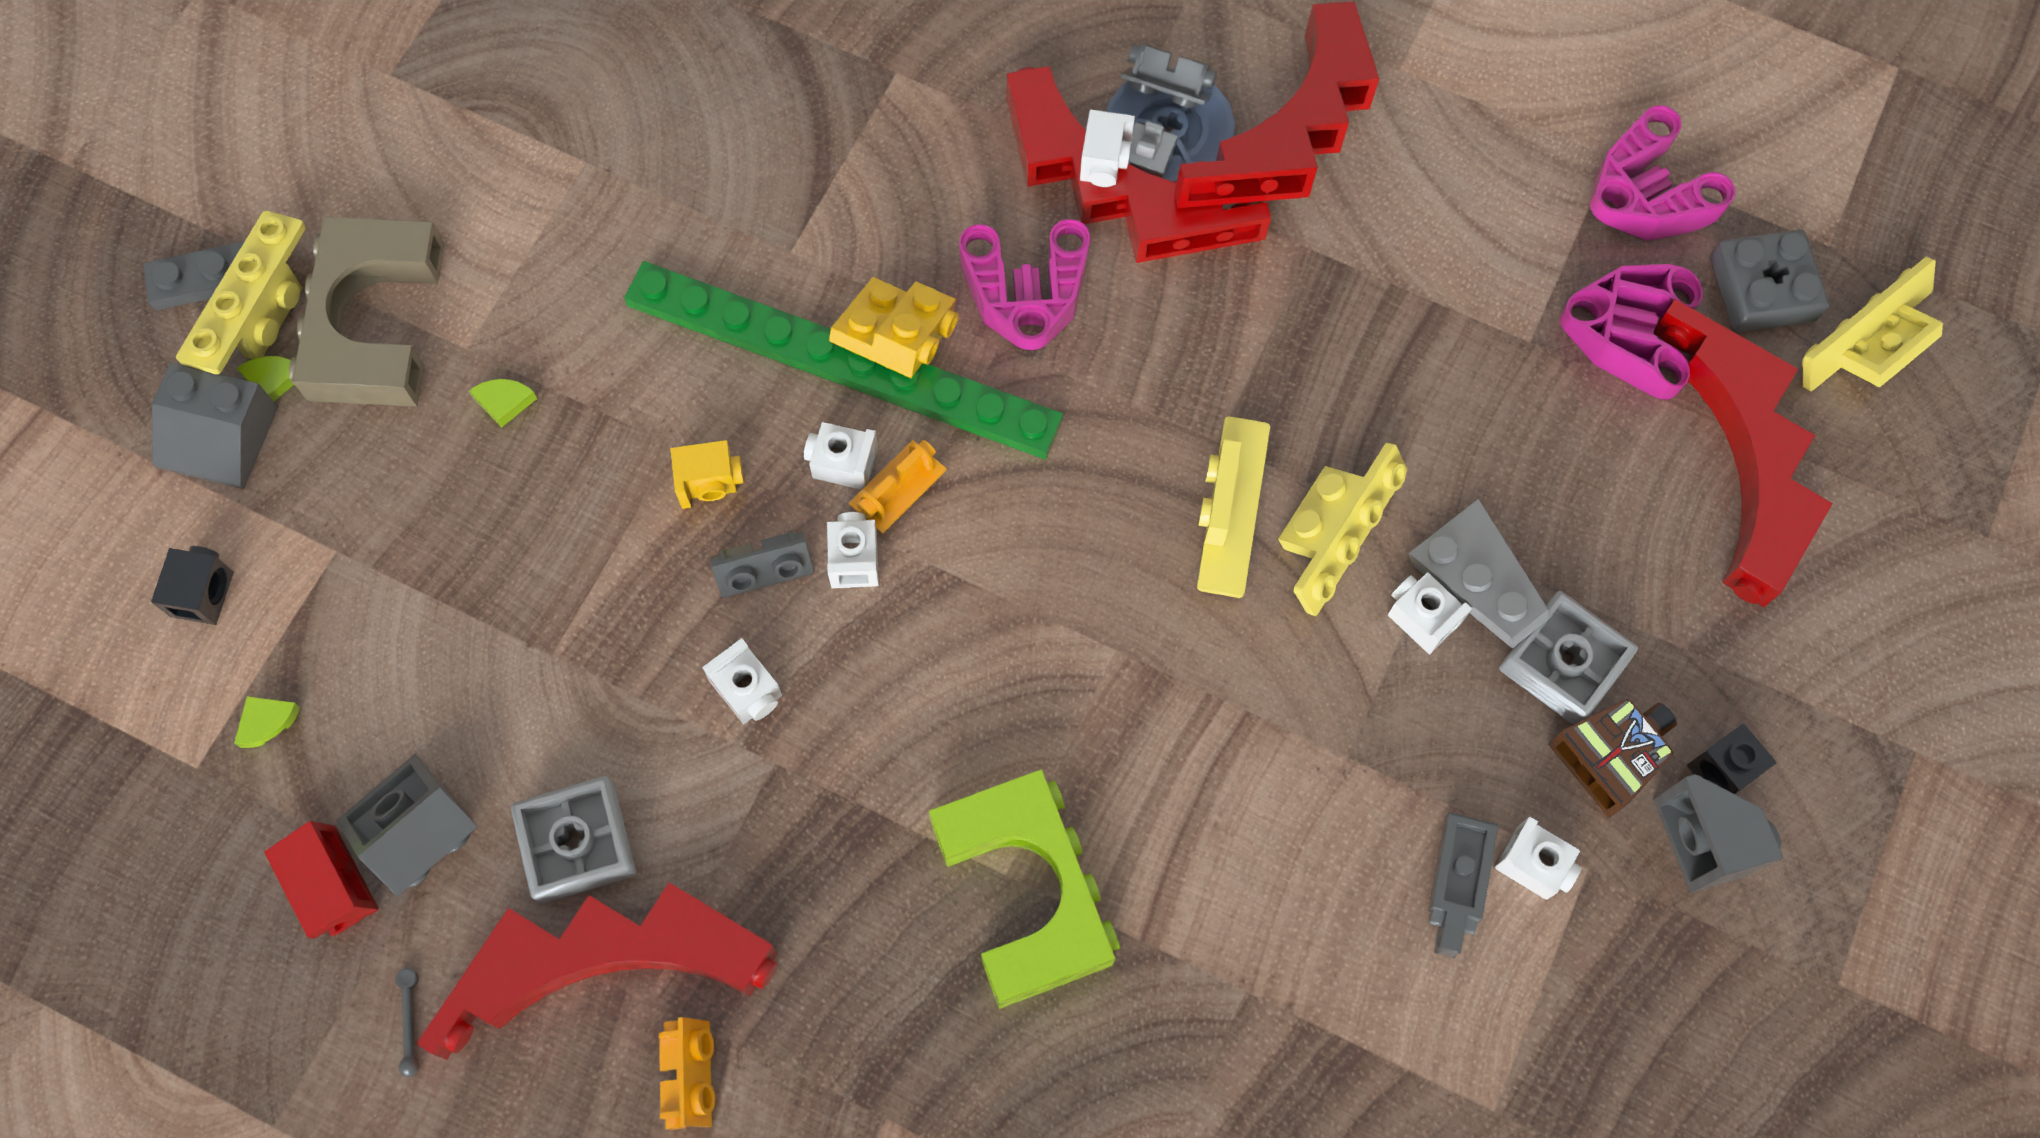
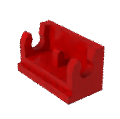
(320, 879)

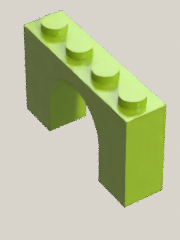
(1027, 817)

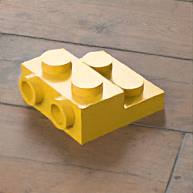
(896, 325)

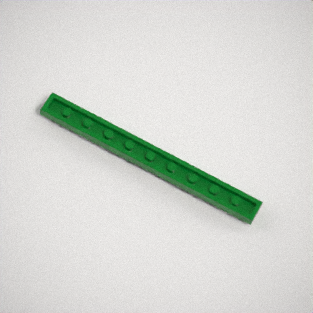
(808, 348)

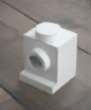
(1106, 147)
(846, 468)
(852, 566)
(1427, 626)
(730, 668)
(1522, 861)

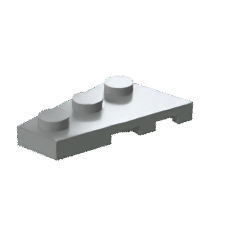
(1480, 569)

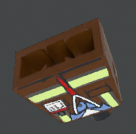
(1616, 751)

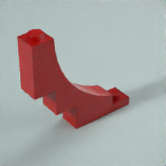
(1052, 151)
(1278, 154)
(1742, 391)
(527, 963)

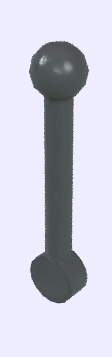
(407, 980)

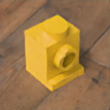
(705, 472)

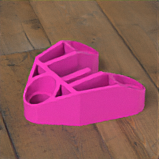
(1672, 212)
(987, 285)
(1624, 322)

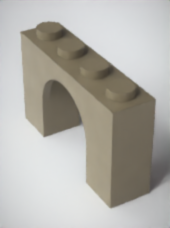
(348, 259)

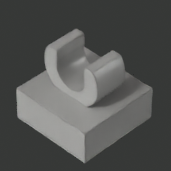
(1151, 148)

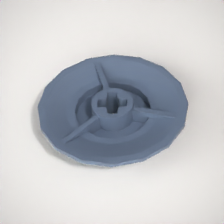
(1196, 128)

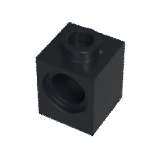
(192, 585)
(1733, 760)

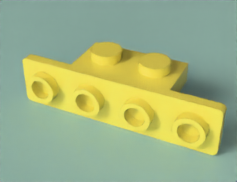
(249, 299)
(1879, 336)
(1233, 506)
(1336, 522)

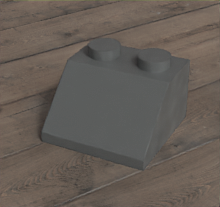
(209, 425)
(406, 826)
(1716, 833)

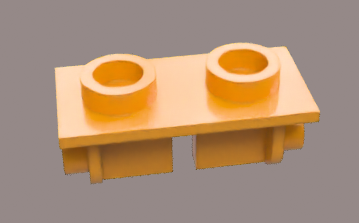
(898, 485)
(690, 1098)

